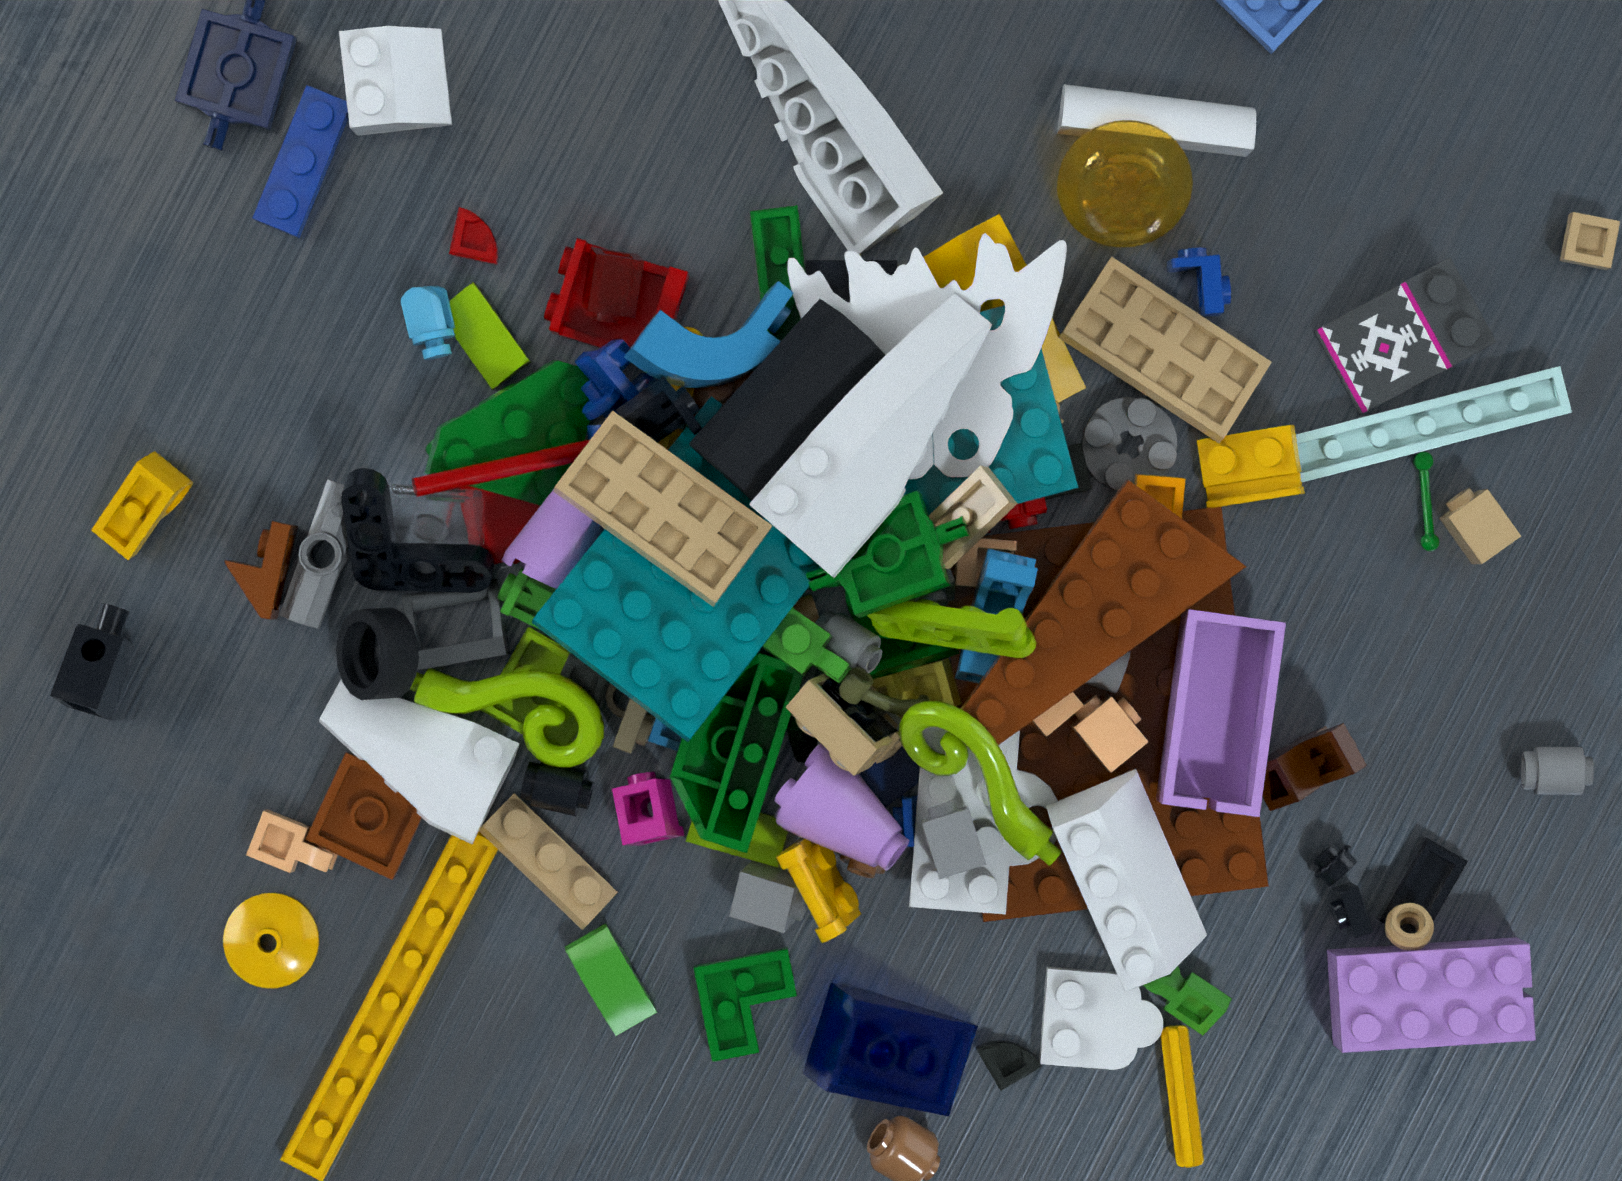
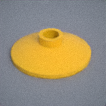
(289, 924)

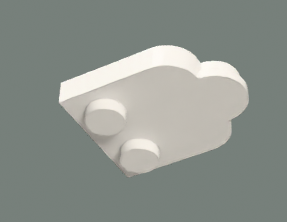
(1093, 1020)

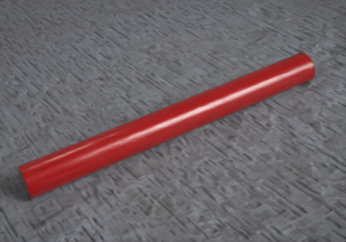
(497, 469)

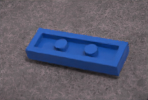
(302, 162)

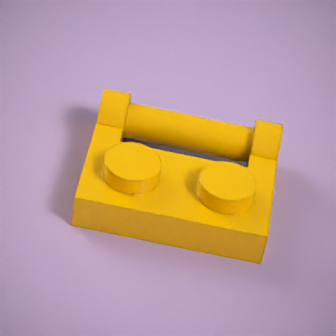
(821, 886)

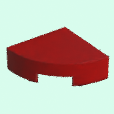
(473, 239)

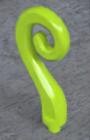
(461, 696)
(1012, 817)

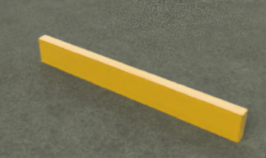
(388, 1005)

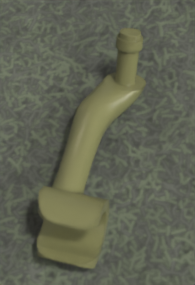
(857, 688)

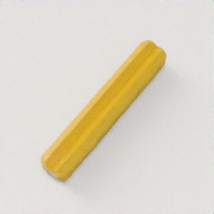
(1182, 1096)

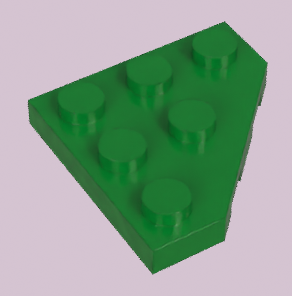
(517, 420)

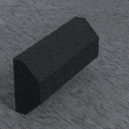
(786, 398)

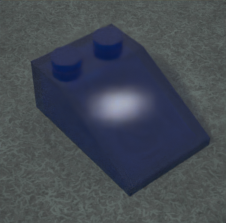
(888, 1050)

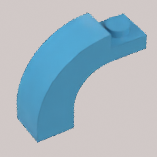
(708, 362)
(1002, 584)

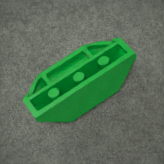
(734, 753)

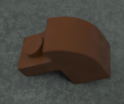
(1309, 764)

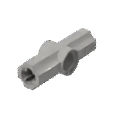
(312, 585)

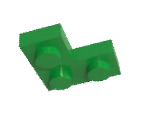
(729, 990)

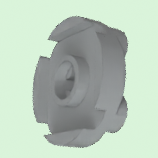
(1140, 419)

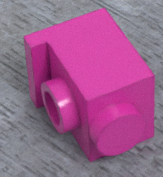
(631, 804)

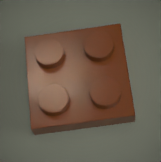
(365, 819)

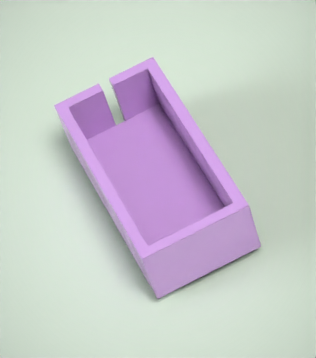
(1220, 712)
(1431, 995)

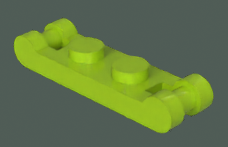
(957, 628)

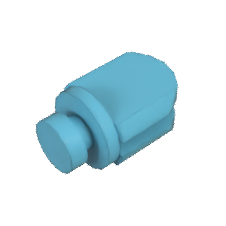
(429, 319)

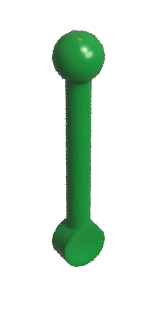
(1423, 462)

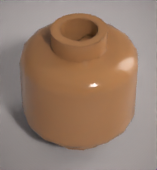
(903, 1150)

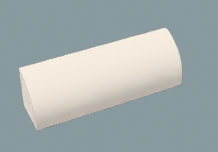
(1190, 122)

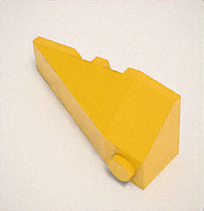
(958, 262)

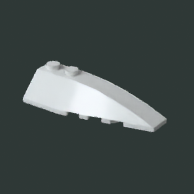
(841, 136)
(867, 447)

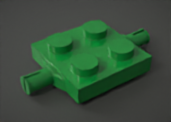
(897, 560)

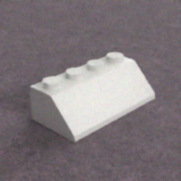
(1128, 878)

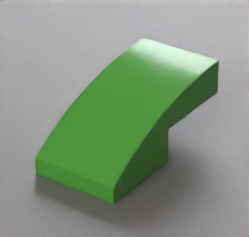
(610, 979)

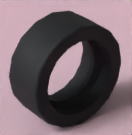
(397, 653)

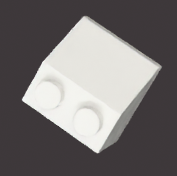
(395, 79)

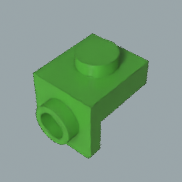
(523, 596)

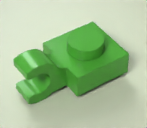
(803, 644)
(1191, 999)

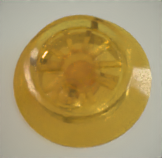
(1124, 183)

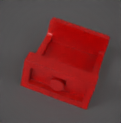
(659, 290)

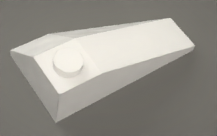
(430, 757)

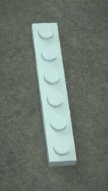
(1432, 423)

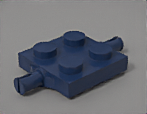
(235, 70)

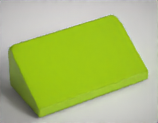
(486, 337)

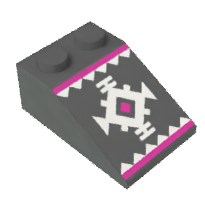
(1405, 336)

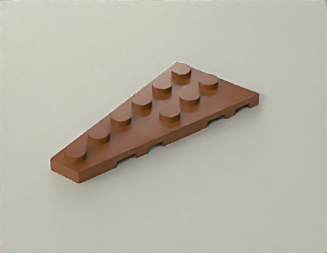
(1112, 593)

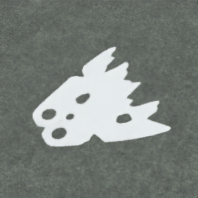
(894, 304)

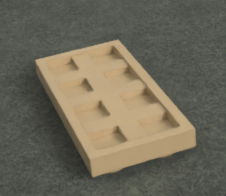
(1165, 350)
(662, 508)

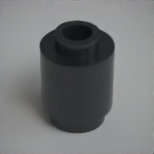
(557, 788)

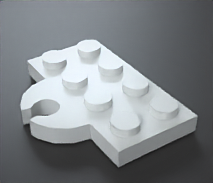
(986, 886)

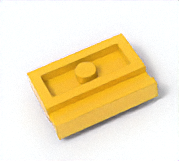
(1251, 466)

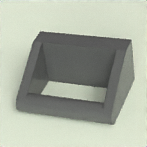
(460, 652)

